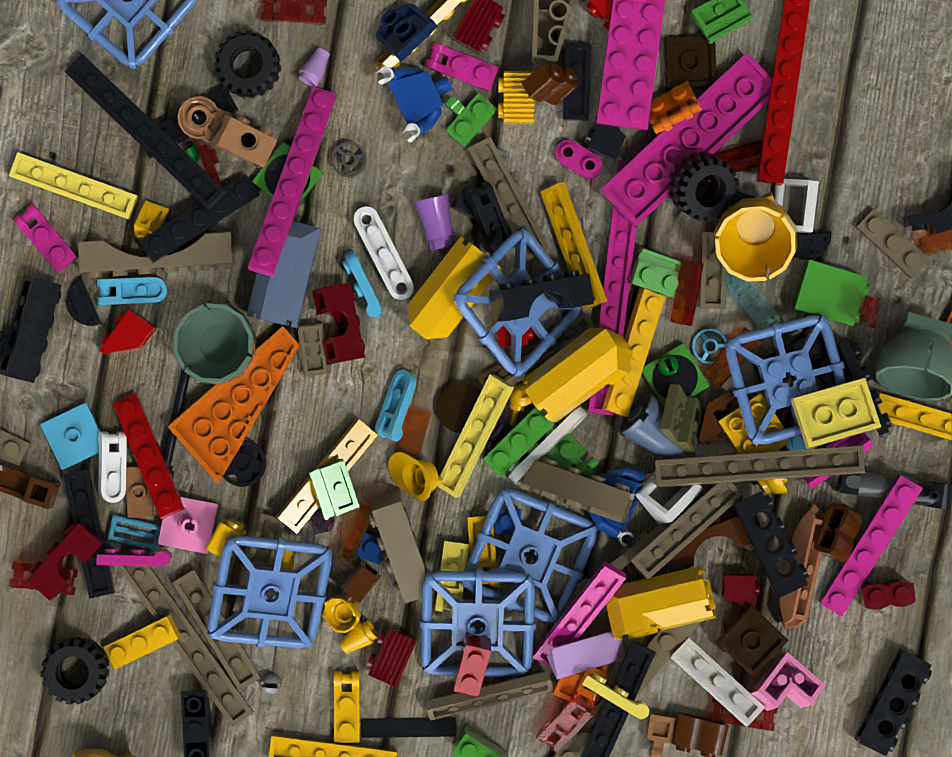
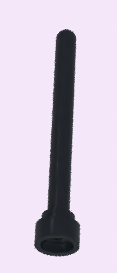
(176, 412)

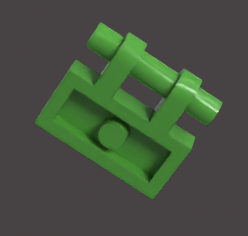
(569, 453)

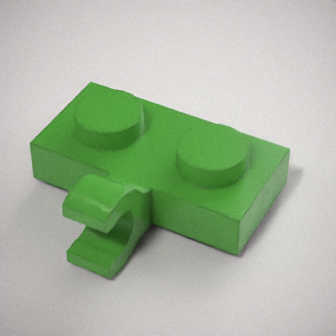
(469, 118)

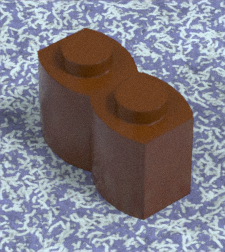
(551, 83)
(838, 532)
(360, 582)
(699, 734)

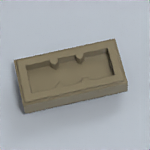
(312, 349)

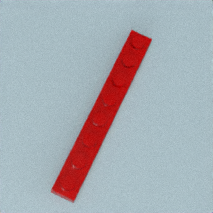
(783, 92)

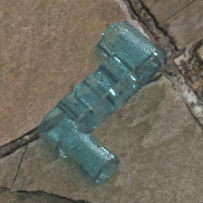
(763, 312)

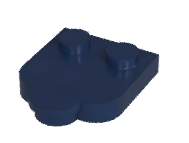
(404, 30)

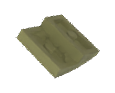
(682, 419)

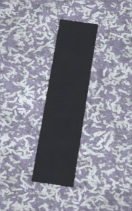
(408, 727)

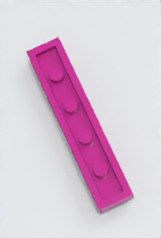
(581, 610)

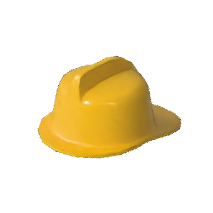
(413, 475)

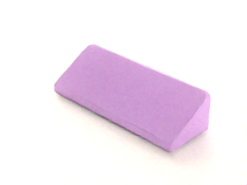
(585, 655)

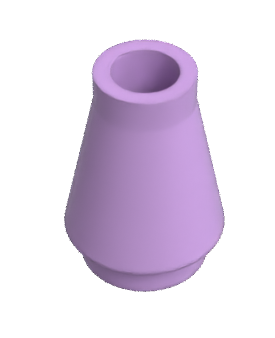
(314, 68)

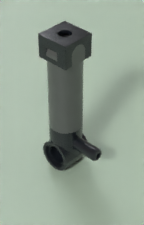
(877, 486)

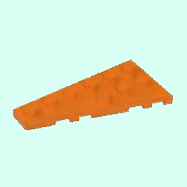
(225, 414)

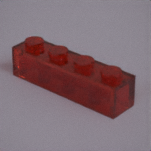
(686, 292)

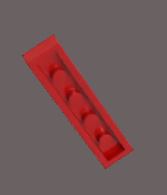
(148, 456)

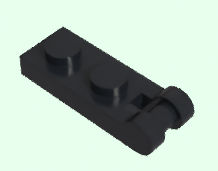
(488, 216)

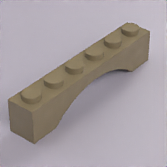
(209, 250)

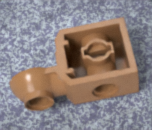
(226, 132)

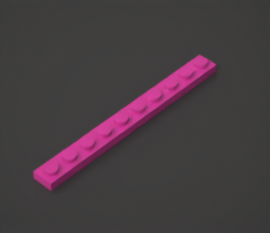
(615, 285)

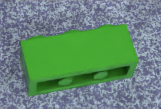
(518, 441)

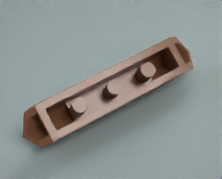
(796, 605)

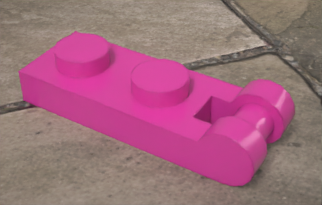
(462, 67)
(45, 238)
(135, 558)

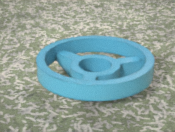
(706, 352)

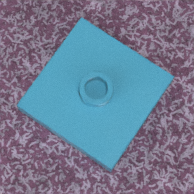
(73, 435)

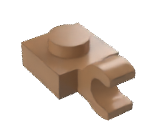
(661, 731)

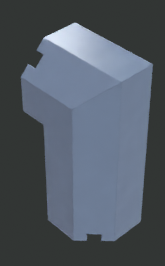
(283, 295)

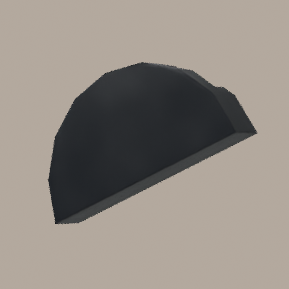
(812, 245)
(81, 305)

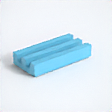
(113, 527)

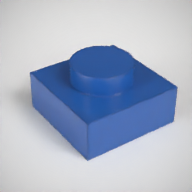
(503, 523)
(370, 549)

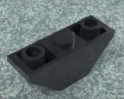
(196, 723)

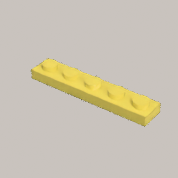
(73, 186)
(475, 435)

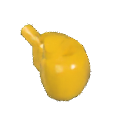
(518, 401)

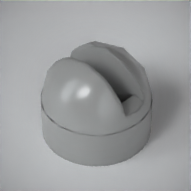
(271, 678)

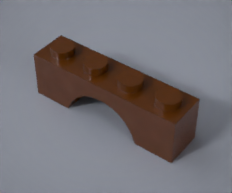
(28, 487)
(728, 527)

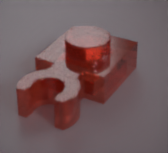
(209, 160)

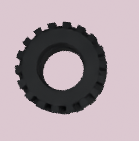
(247, 42)
(688, 176)
(54, 676)

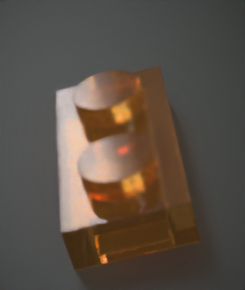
(414, 432)

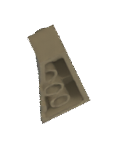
(549, 29)
(578, 490)
(399, 544)

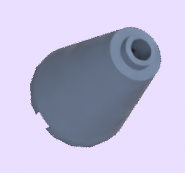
(644, 428)

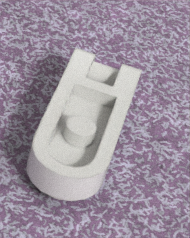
(112, 466)

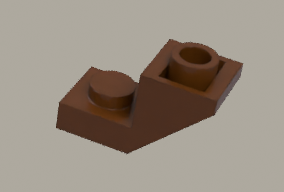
(710, 426)

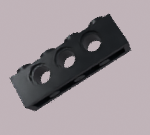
(781, 583)
(880, 710)

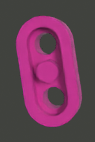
(577, 161)

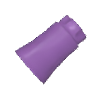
(436, 221)

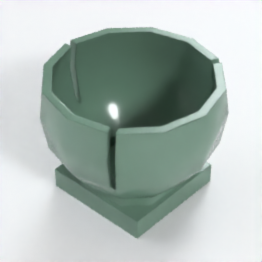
(214, 343)
(918, 359)

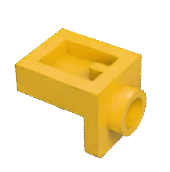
(150, 219)

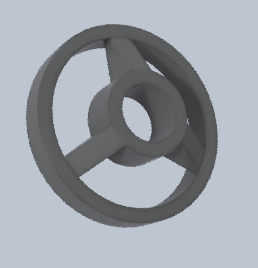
(347, 167)

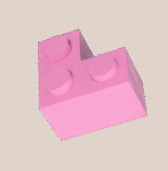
(789, 679)

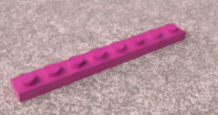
(292, 182)

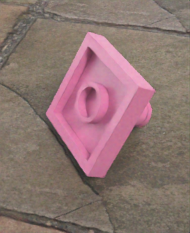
(190, 527)

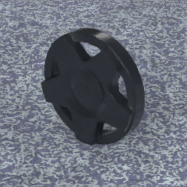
(245, 464)

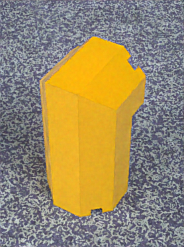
(432, 308)
(578, 372)
(661, 603)

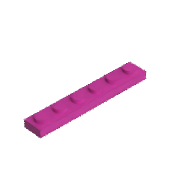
(871, 544)

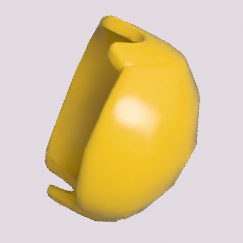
(341, 613)

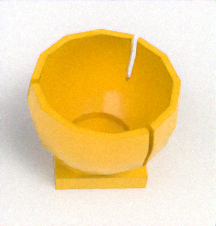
(754, 237)

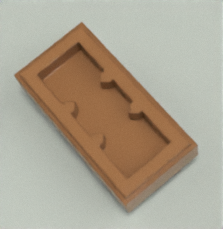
(138, 497)

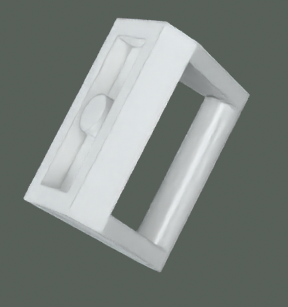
(808, 205)
(673, 507)

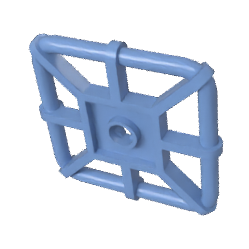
(130, 15)
(519, 326)
(774, 370)
(545, 548)
(261, 578)
(487, 611)

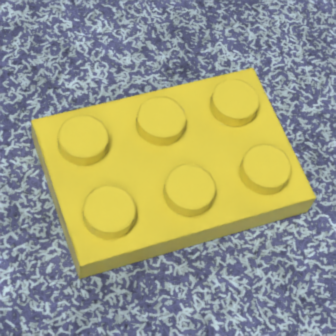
(835, 413)

